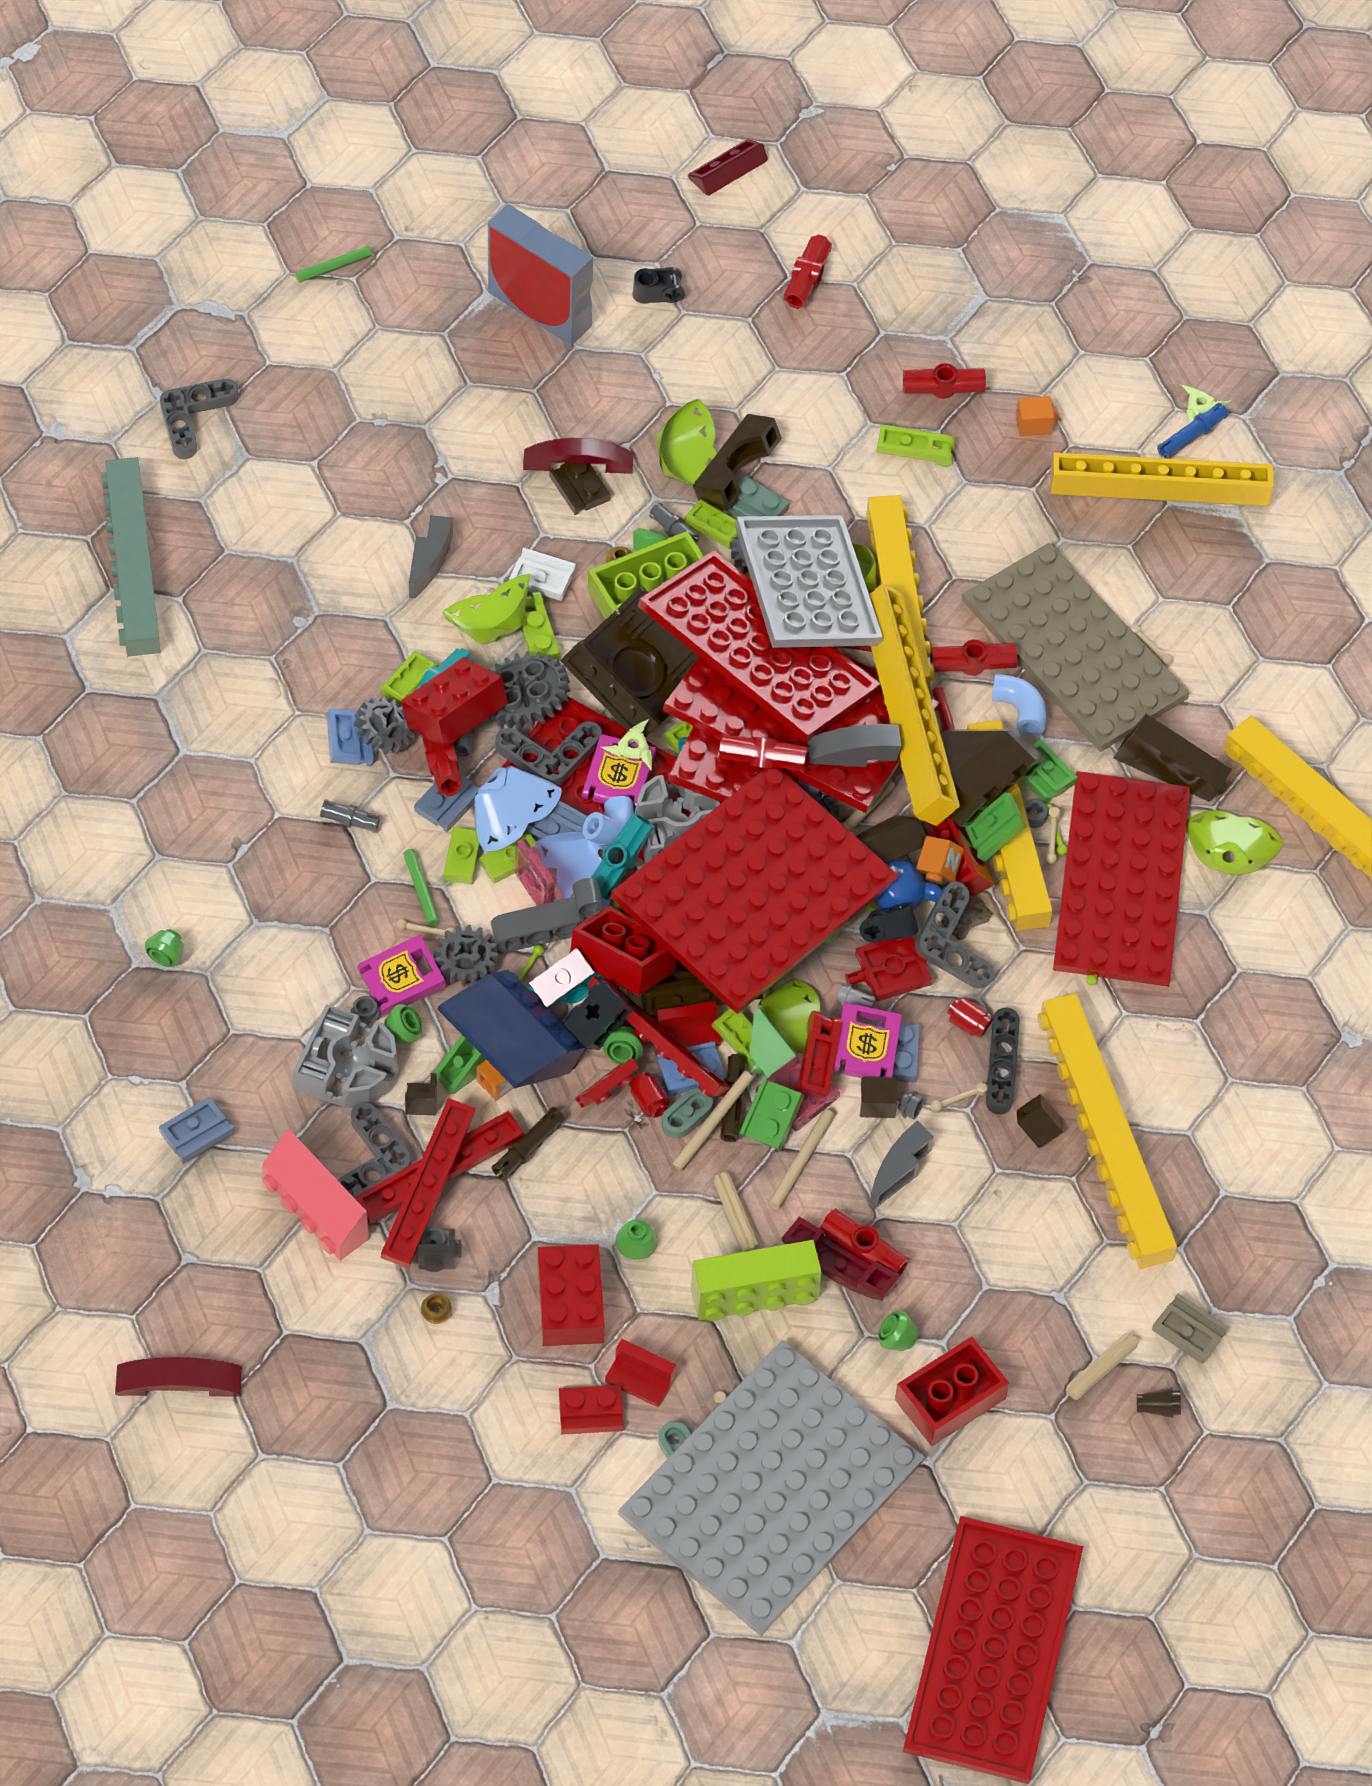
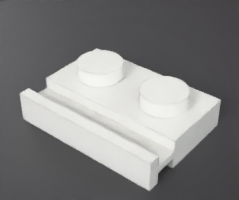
(548, 573)

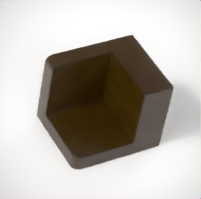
(421, 1097)
(878, 1097)
(1039, 1121)

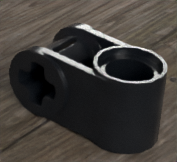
(656, 285)
(893, 921)

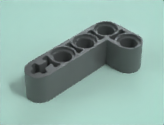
(547, 921)

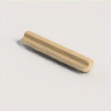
(735, 1212)
(1101, 1366)

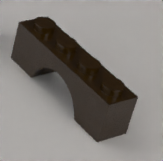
(751, 439)

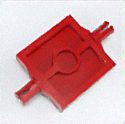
(891, 968)

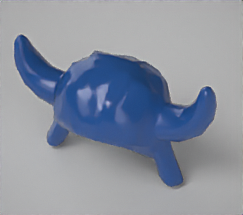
(910, 887)

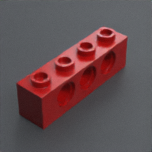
(971, 871)

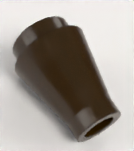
(1160, 1402)

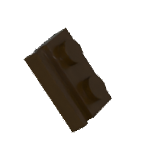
(579, 486)

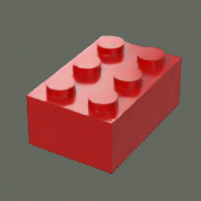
(454, 702)
(622, 950)
(570, 1295)
(951, 1391)

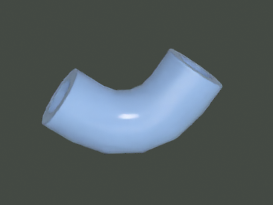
(1026, 700)
(605, 828)

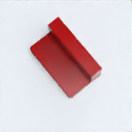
(691, 1023)
(641, 1373)

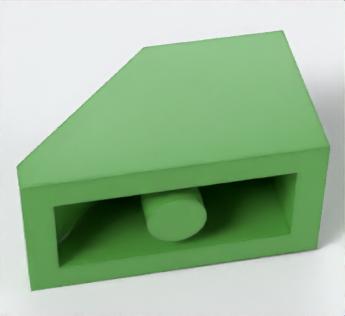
(768, 1045)
(459, 1065)

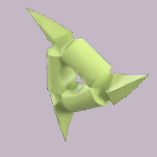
(1195, 396)
(634, 735)

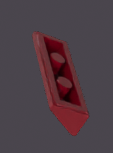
(729, 166)

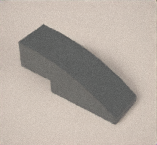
(430, 553)
(855, 745)
(901, 1163)

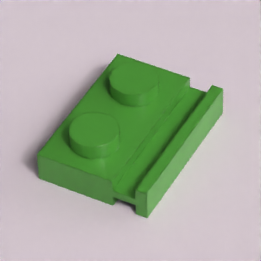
(1051, 776)
(995, 826)
(771, 1114)

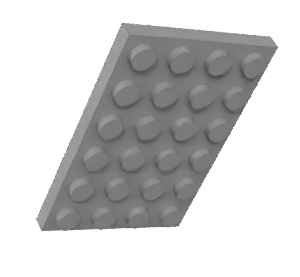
(808, 581)

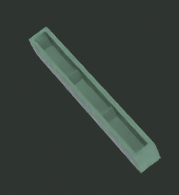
(132, 557)

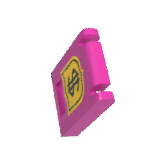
(615, 774)
(396, 976)
(867, 1046)

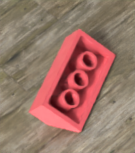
(315, 1197)

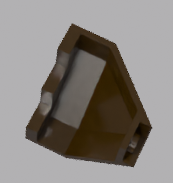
(986, 766)

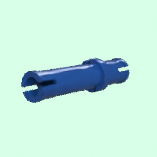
(1200, 425)

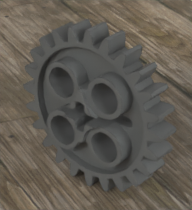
(544, 683)

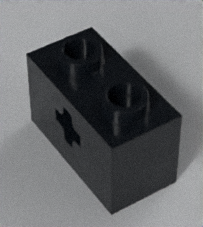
(599, 1014)

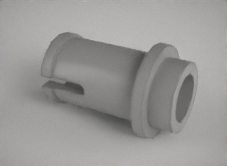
(854, 996)

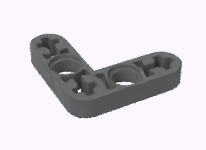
(186, 405)
(547, 761)
(941, 938)
(382, 1161)

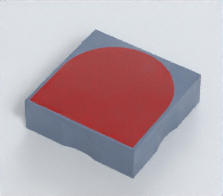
(539, 274)

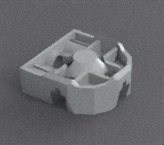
(667, 815)
(362, 1081)

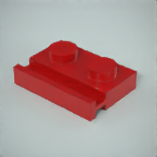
(600, 1090)
(591, 1409)

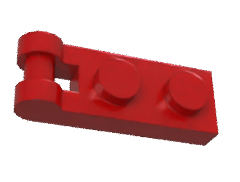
(819, 1054)

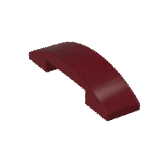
(578, 450)
(841, 1265)
(178, 1374)

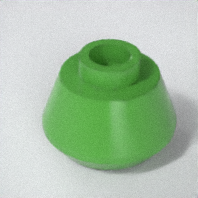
(643, 538)
(165, 948)
(404, 1024)
(623, 1045)
(636, 1240)
(897, 1332)

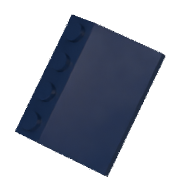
(513, 1029)

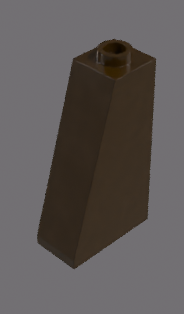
(1172, 759)
(894, 837)

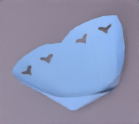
(511, 801)
(573, 857)

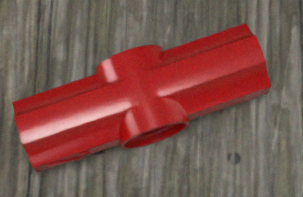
(807, 271)
(944, 380)
(986, 657)
(764, 752)
(443, 766)
(850, 1233)

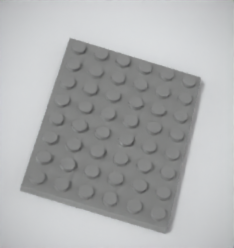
(771, 1487)

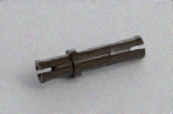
(732, 1118)
(519, 1152)

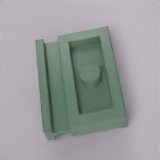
(757, 500)

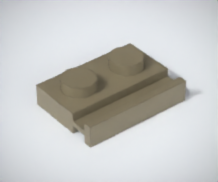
(1190, 1328)

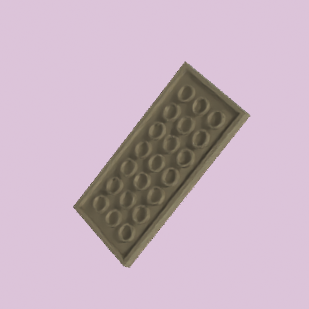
(1075, 646)

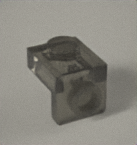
(972, 915)
(439, 1256)

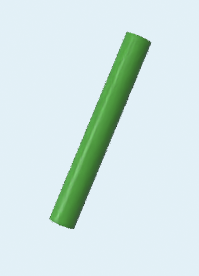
(333, 264)
(421, 887)

